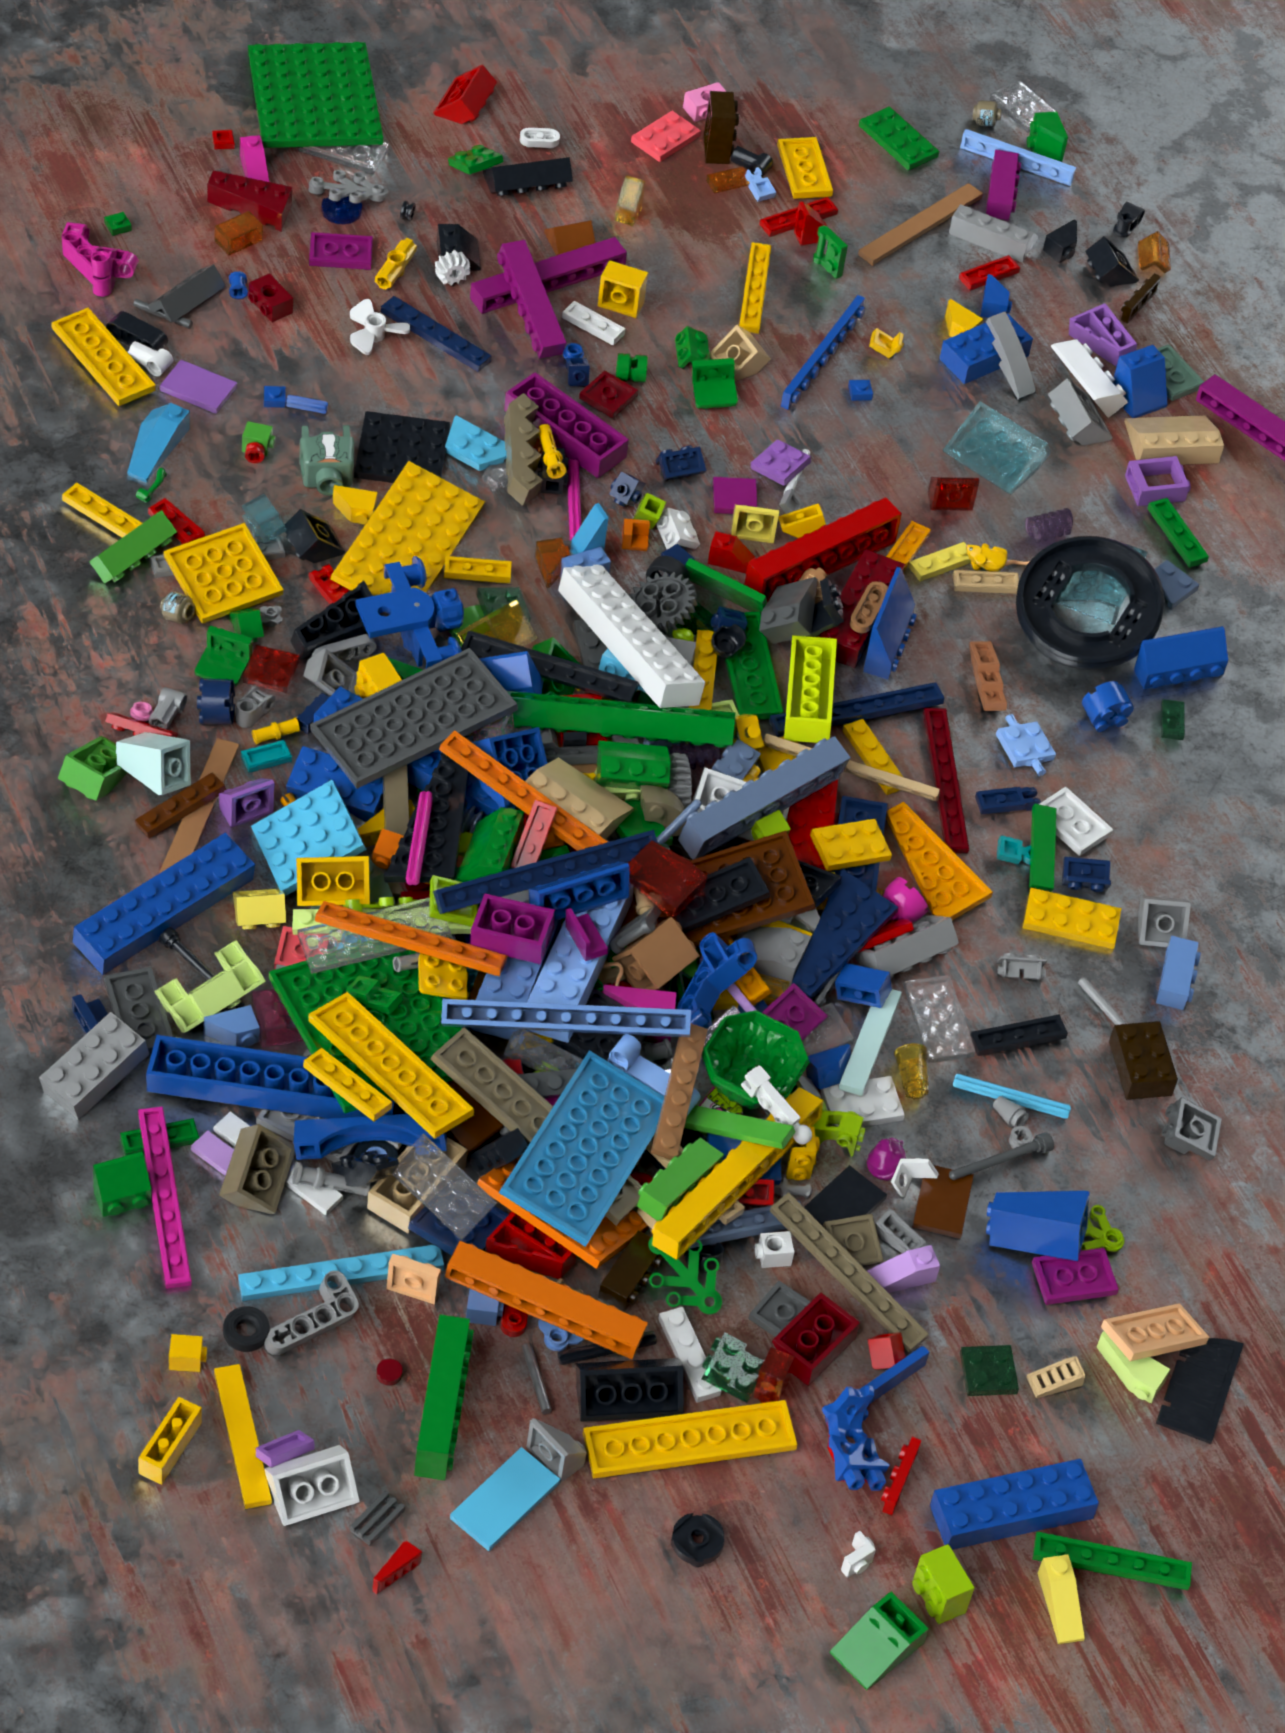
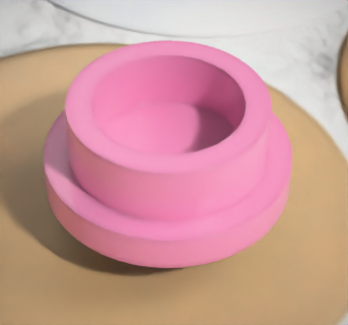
(141, 711)

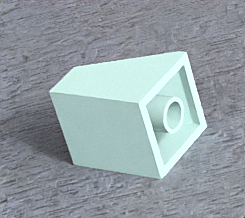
(156, 761)

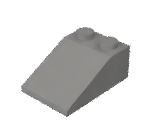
(777, 950)

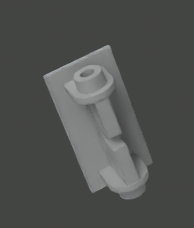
(1012, 965)

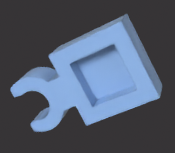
(760, 187)

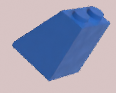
(1143, 379)

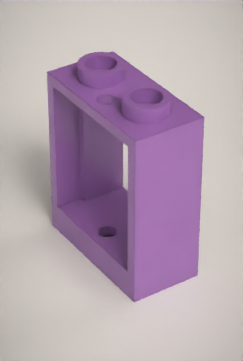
(1143, 494)

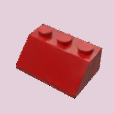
(466, 96)

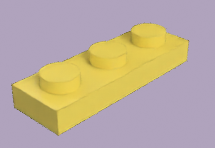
(940, 562)

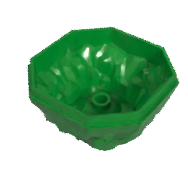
(750, 1041)

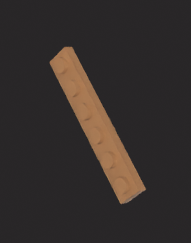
(678, 1093)

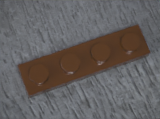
(180, 805)

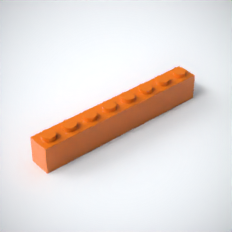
(546, 1299)

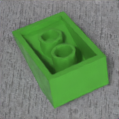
(92, 768)

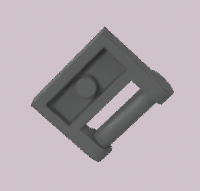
(634, 929)

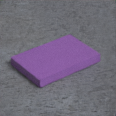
(198, 386)

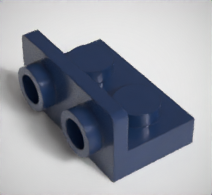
(681, 463)

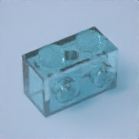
(263, 518)

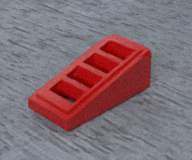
(400, 1563)

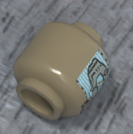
(986, 113)
(177, 607)

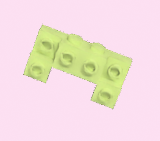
(216, 993)

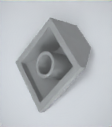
(330, 673)
(555, 1449)

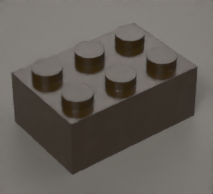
(720, 126)
(1143, 1060)

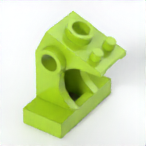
(848, 1132)

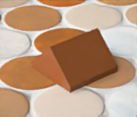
(570, 236)

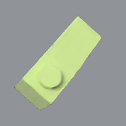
(1141, 1376)

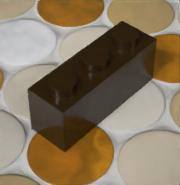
(630, 1273)

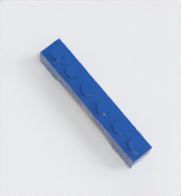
(321, 1136)

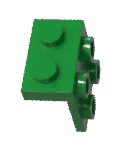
(714, 383)
(225, 655)

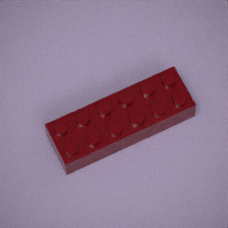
(869, 569)

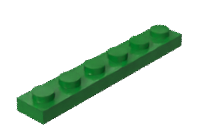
(1115, 1560)

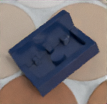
(1086, 873)

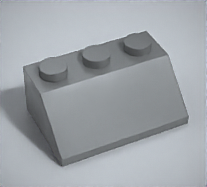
(1078, 414)

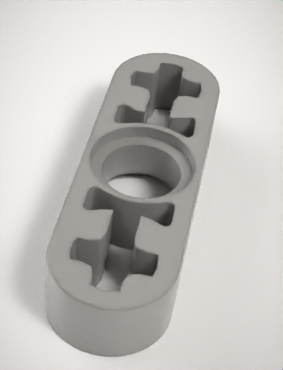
(357, 648)

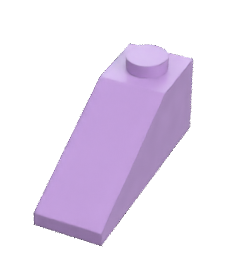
(907, 1270)

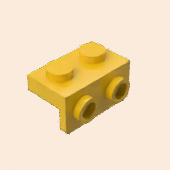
(802, 1159)

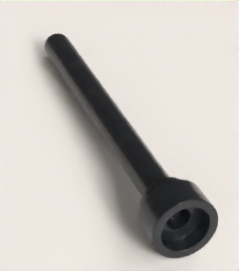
(170, 939)

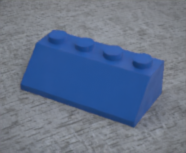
(1182, 658)
(515, 672)
(584, 890)

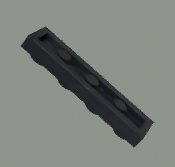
(1018, 1035)

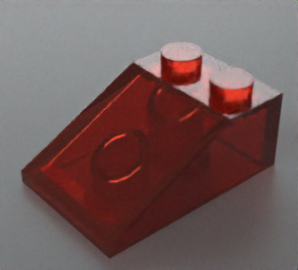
(666, 878)

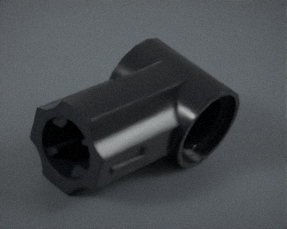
(751, 160)

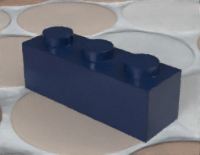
(307, 715)

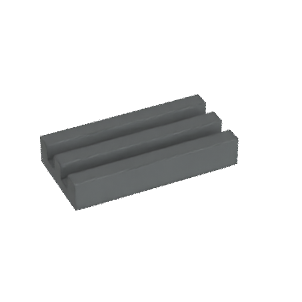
(390, 1503)

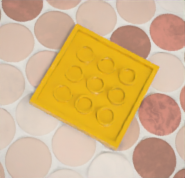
(223, 572)

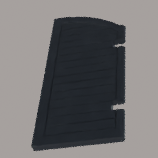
(1200, 1388)

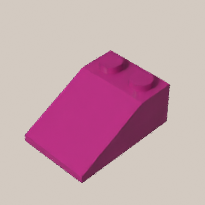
(642, 999)

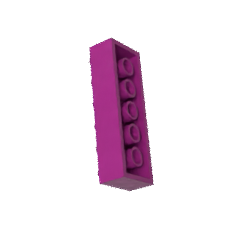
(573, 427)

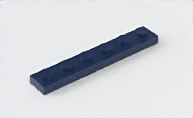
(436, 334)

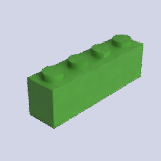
(132, 547)
(678, 1178)

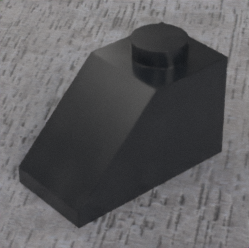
(1062, 242)

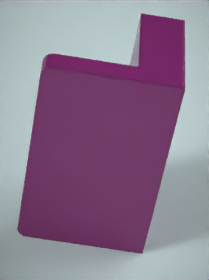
(585, 935)

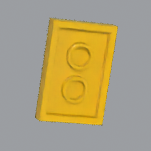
(850, 844)

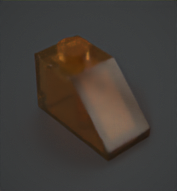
(549, 557)

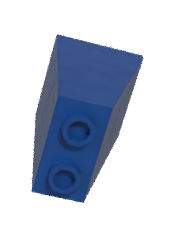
(1039, 1222)

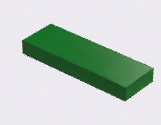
(179, 1134)

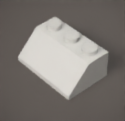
(312, 1485)

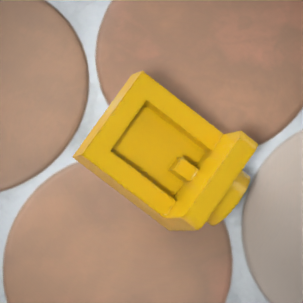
(886, 344)

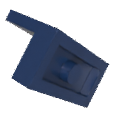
(88, 1013)

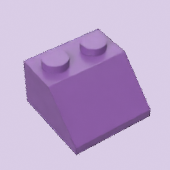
(247, 801)

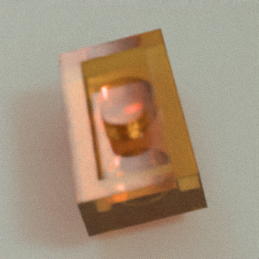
(727, 180)

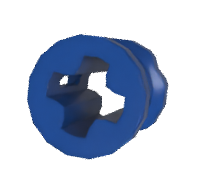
(238, 285)

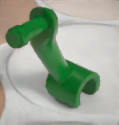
(146, 495)

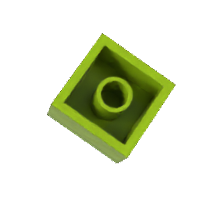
(943, 1584)

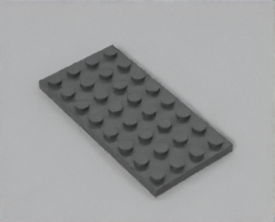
(413, 717)

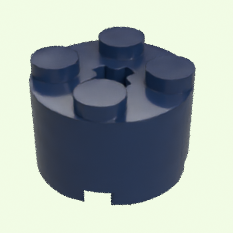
(216, 701)

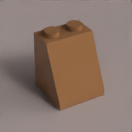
(656, 956)

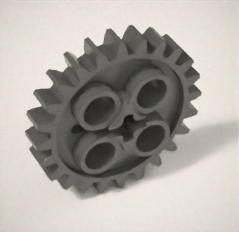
(675, 604)

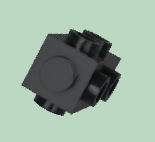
(550, 485)

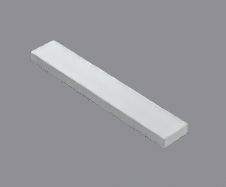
(323, 1198)

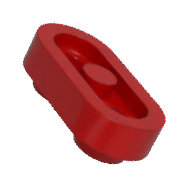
(510, 1328)

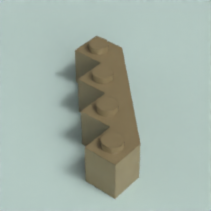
(519, 444)

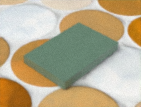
(1180, 377)

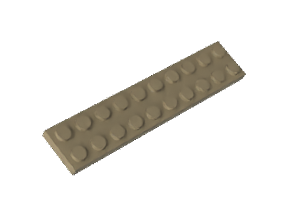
(510, 1099)

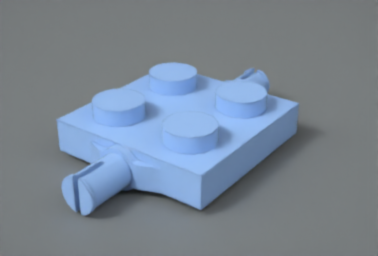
(1025, 744)

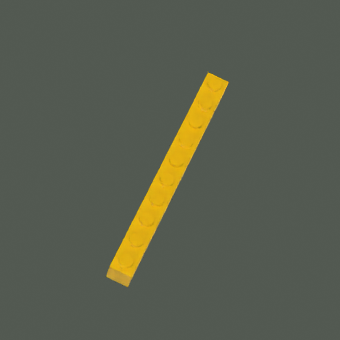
(727, 1183)

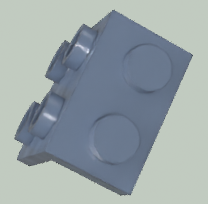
(737, 760)

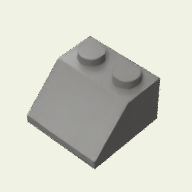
(1162, 918)

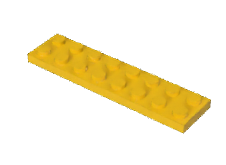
(391, 1065)
(689, 1439)

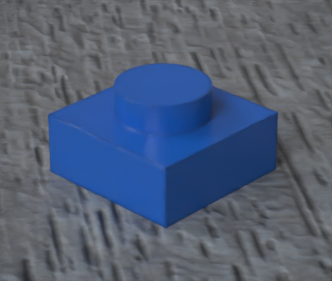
(860, 390)
(275, 396)

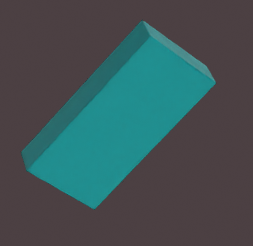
(266, 756)

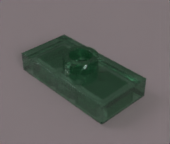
(1172, 719)

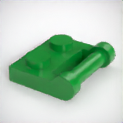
(835, 253)

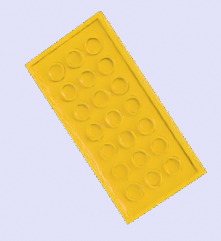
(415, 518)

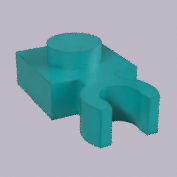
(1012, 850)

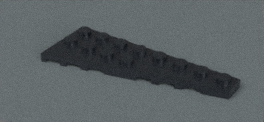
(445, 825)

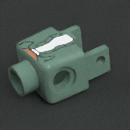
(326, 460)

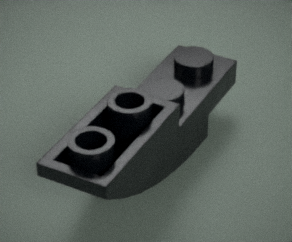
(366, 1169)

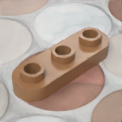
(868, 607)

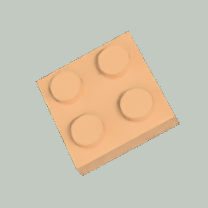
(413, 1278)

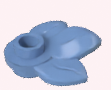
(553, 1332)

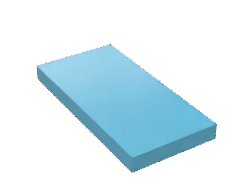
(505, 1499)

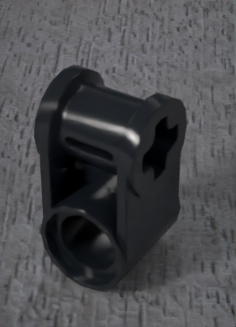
(1128, 219)

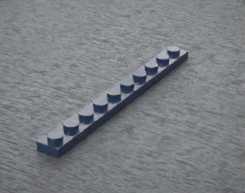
(540, 872)

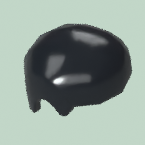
(728, 641)
(707, 1252)

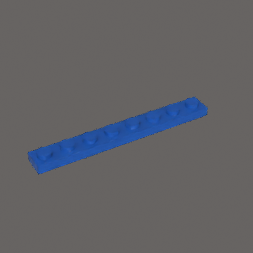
(822, 352)

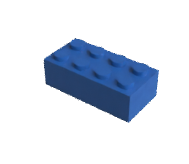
(973, 354)
(317, 768)

